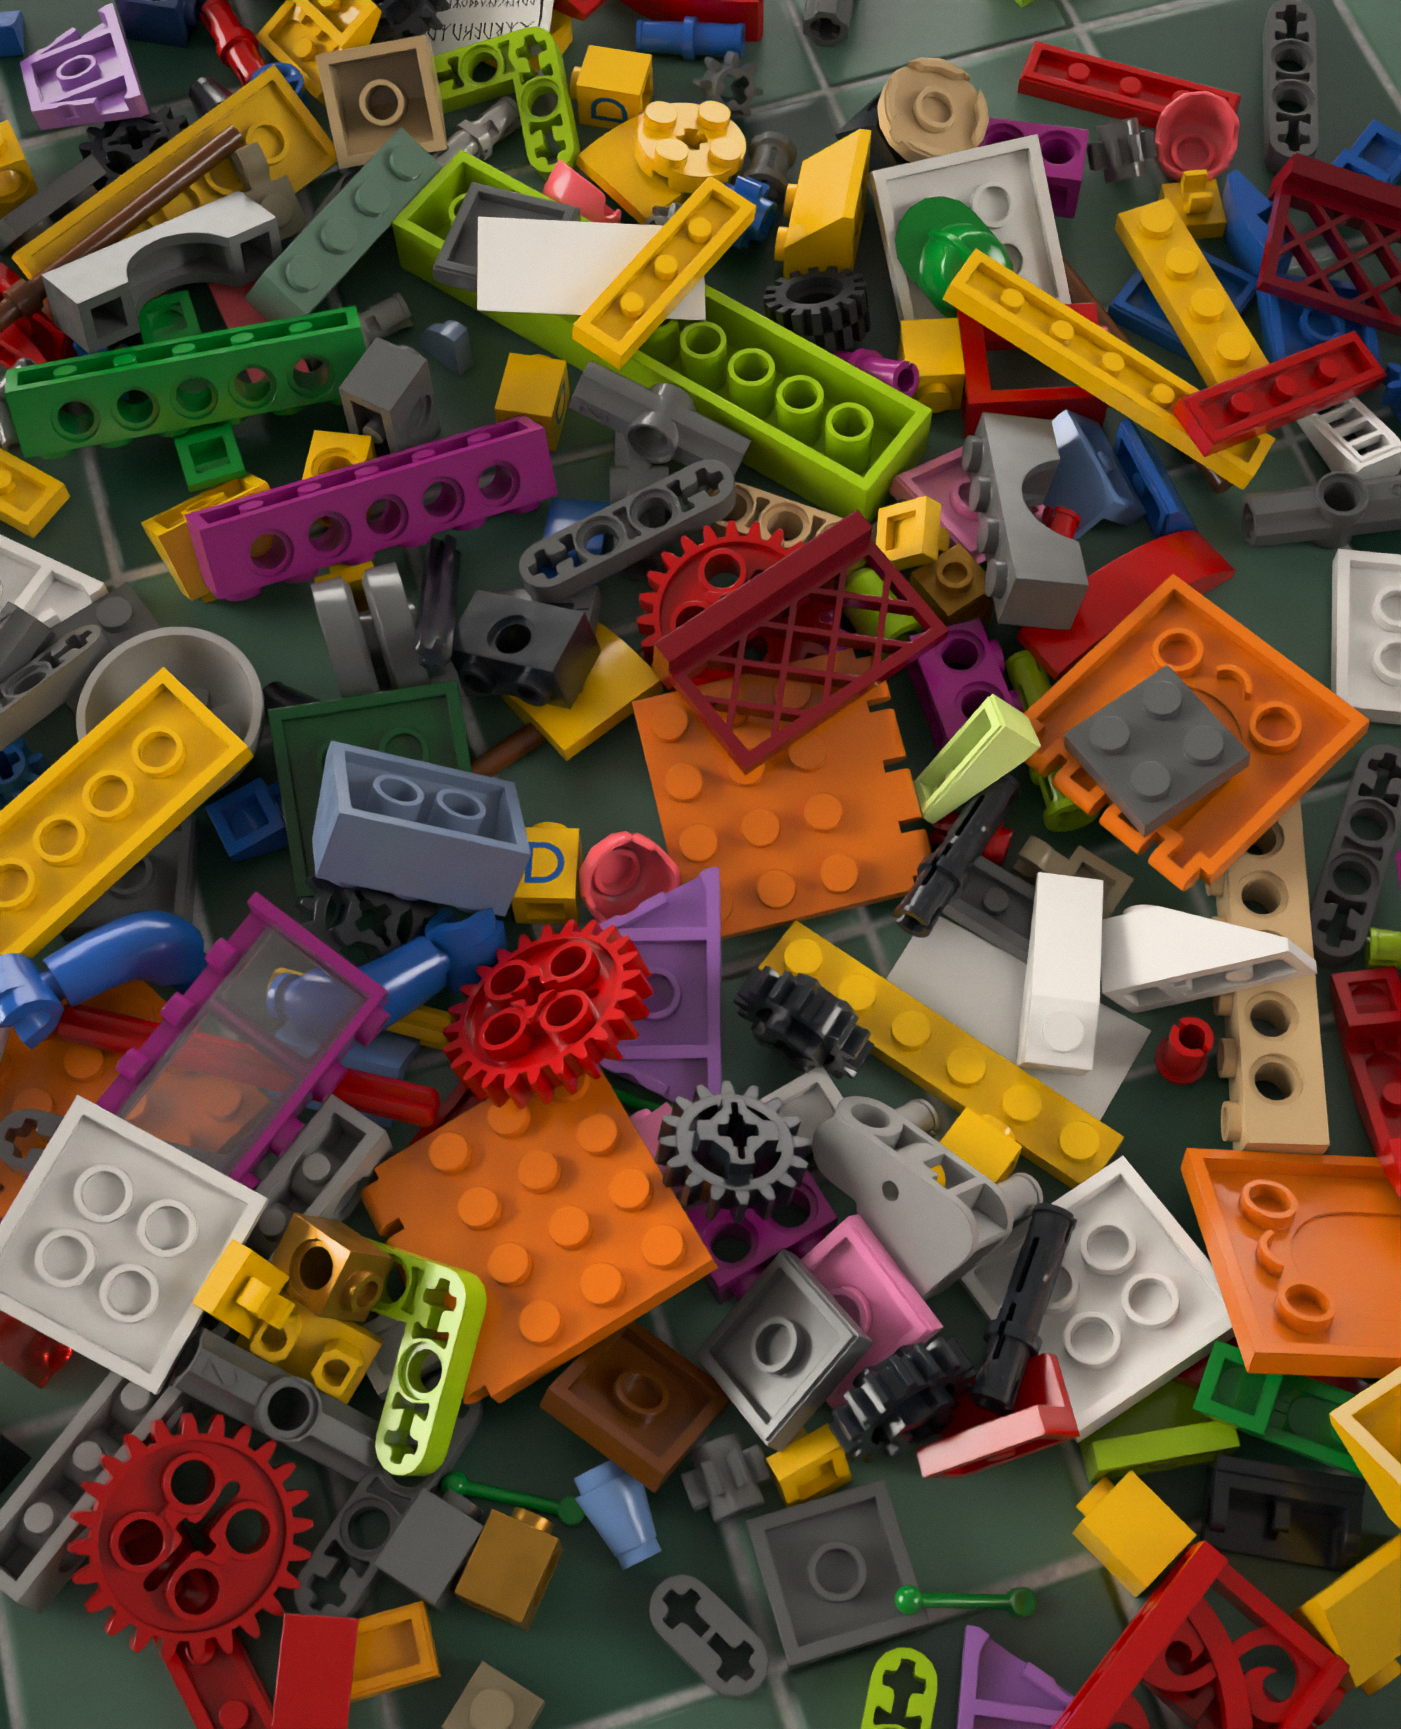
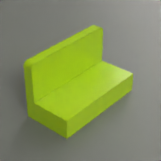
(1156, 1437)

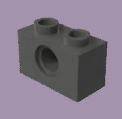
(391, 398)

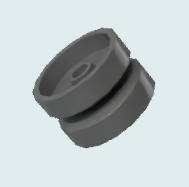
(370, 637)

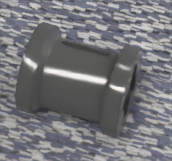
(772, 170)

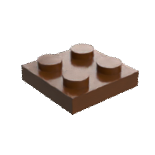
(637, 1403)

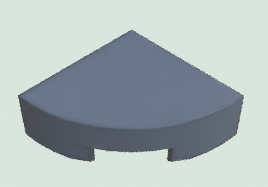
(449, 345)

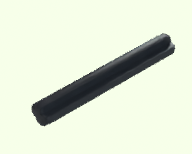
(437, 602)

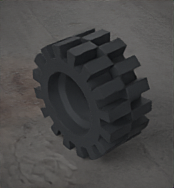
(821, 306)

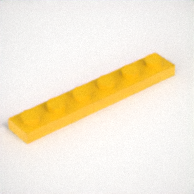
(1091, 359)
(952, 1062)

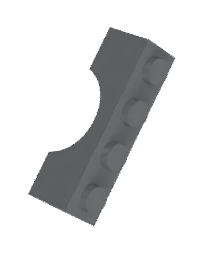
(103, 293)
(1030, 568)

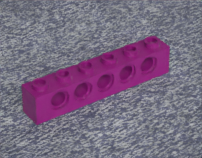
(226, 531)

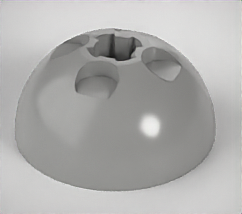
(199, 660)

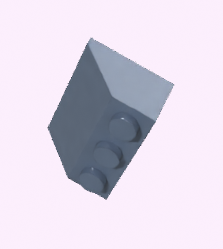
(418, 830)

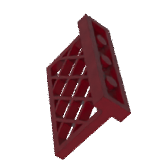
(1332, 200)
(756, 610)

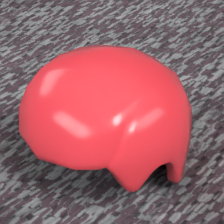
(1196, 134)
(572, 189)
(624, 873)

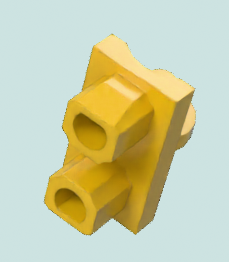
(318, 1349)

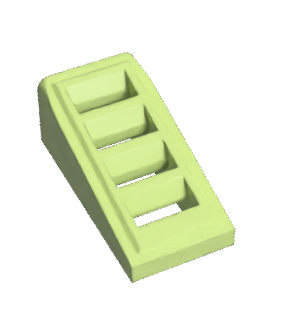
(975, 757)

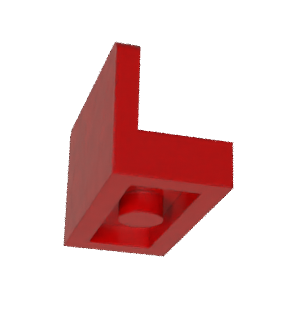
(984, 1439)

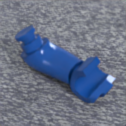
(129, 948)
(437, 961)

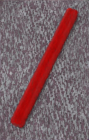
(358, 1089)

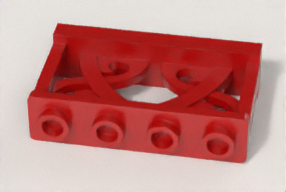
(1182, 1615)

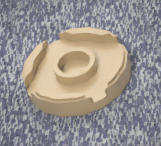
(931, 110)

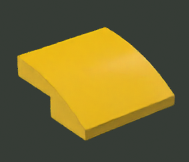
(317, 27)
(614, 168)
(605, 701)

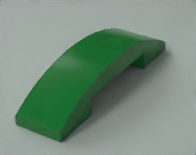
(208, 450)
(1274, 1407)

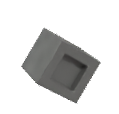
(432, 1547)

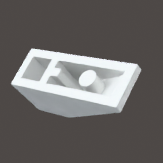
(1175, 957)
(1062, 976)

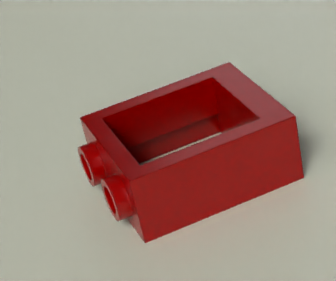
(1032, 402)

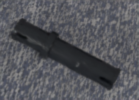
(946, 871)
(1014, 1333)

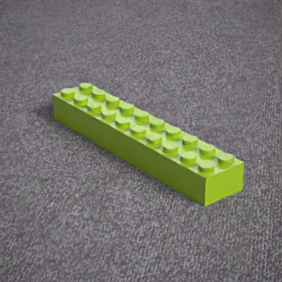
(809, 414)

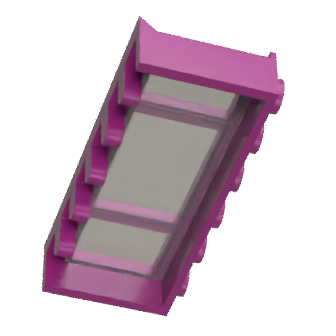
(248, 1045)

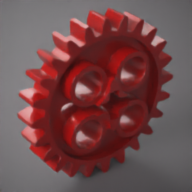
(687, 592)
(547, 1013)
(239, 1579)

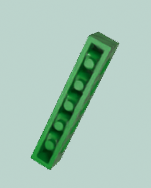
(158, 368)

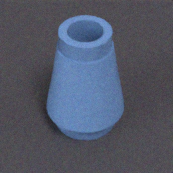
(618, 1512)

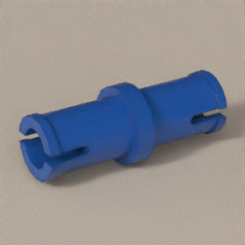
(689, 38)

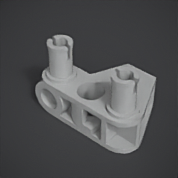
(928, 1229)

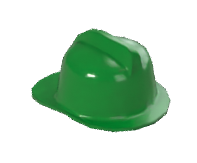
(936, 243)

